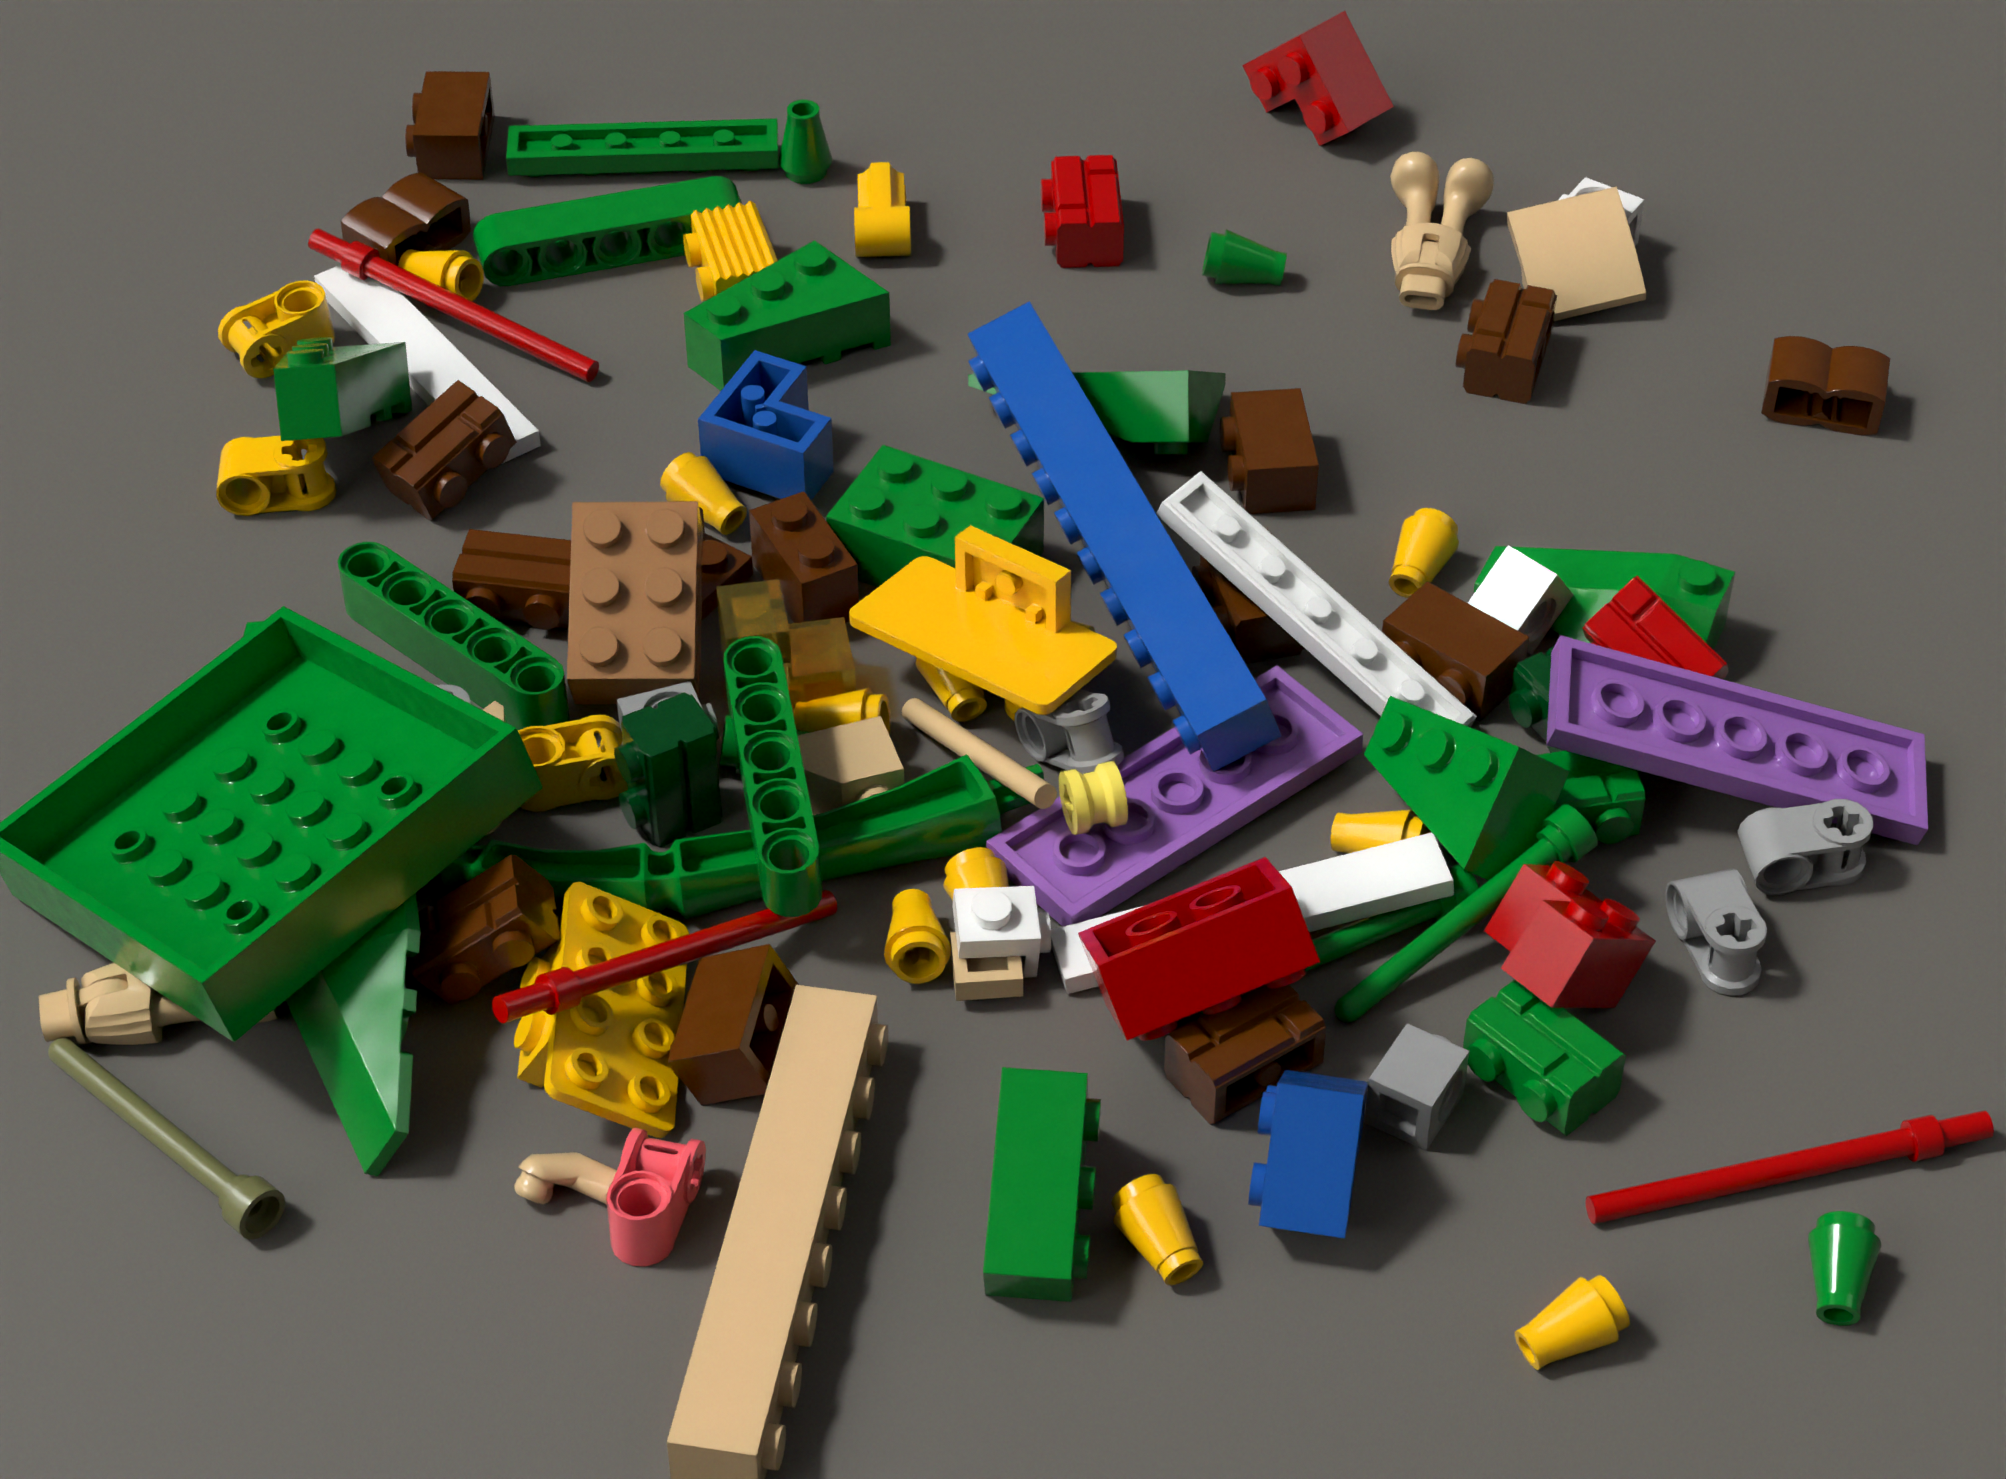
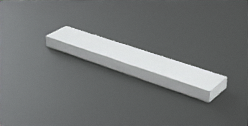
(433, 361)
(1302, 601)
(1326, 892)

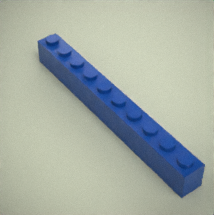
(1122, 540)

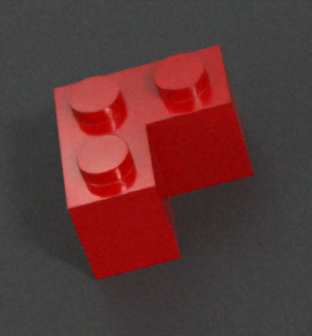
(1326, 77)
(1566, 939)

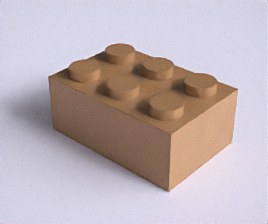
(634, 598)

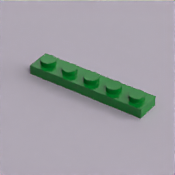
(642, 147)

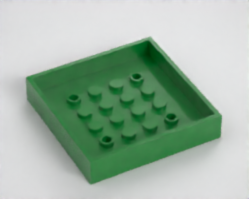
(263, 818)

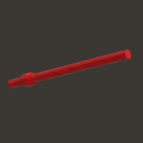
(365, 262)
(565, 988)
(1916, 1138)

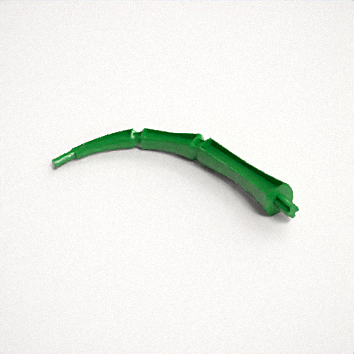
(698, 875)

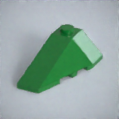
(1152, 405)
(1688, 586)
(354, 1031)

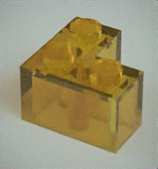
(813, 652)

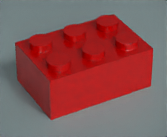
(1199, 949)

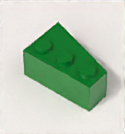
(791, 310)
(336, 389)
(1465, 785)
(1040, 1185)

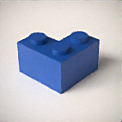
(763, 430)
(1311, 1153)

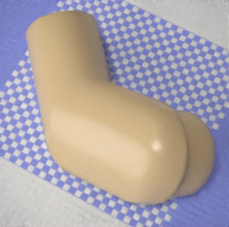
(571, 1170)

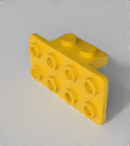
(990, 621)
(617, 1042)

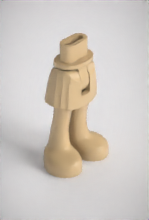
(1433, 255)
(111, 1010)

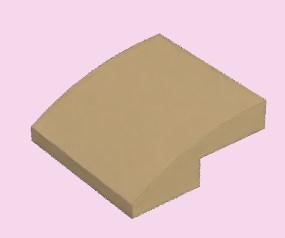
(1579, 251)

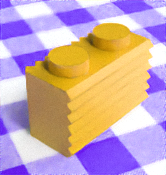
(727, 247)

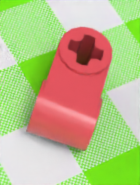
(652, 1196)

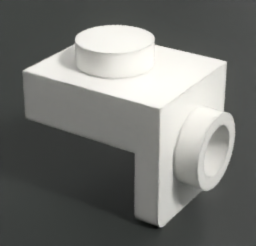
(1001, 925)

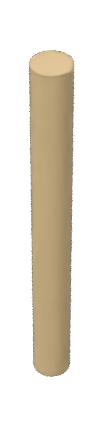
(981, 753)

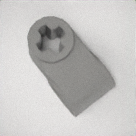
(1072, 735)
(1799, 848)
(1718, 929)

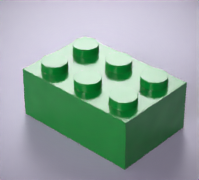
(917, 507)

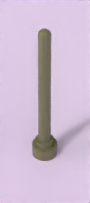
(246, 1201)

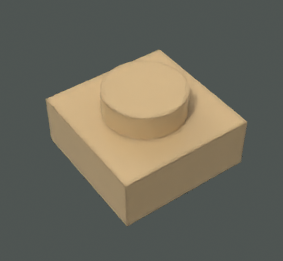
(985, 976)

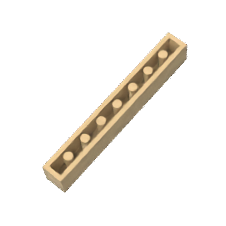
(777, 1240)

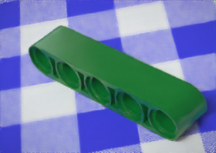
(595, 231)
(451, 636)
(773, 777)

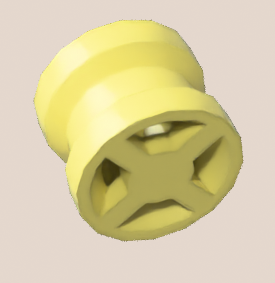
(1093, 798)

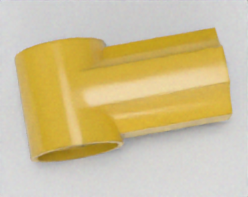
(881, 213)

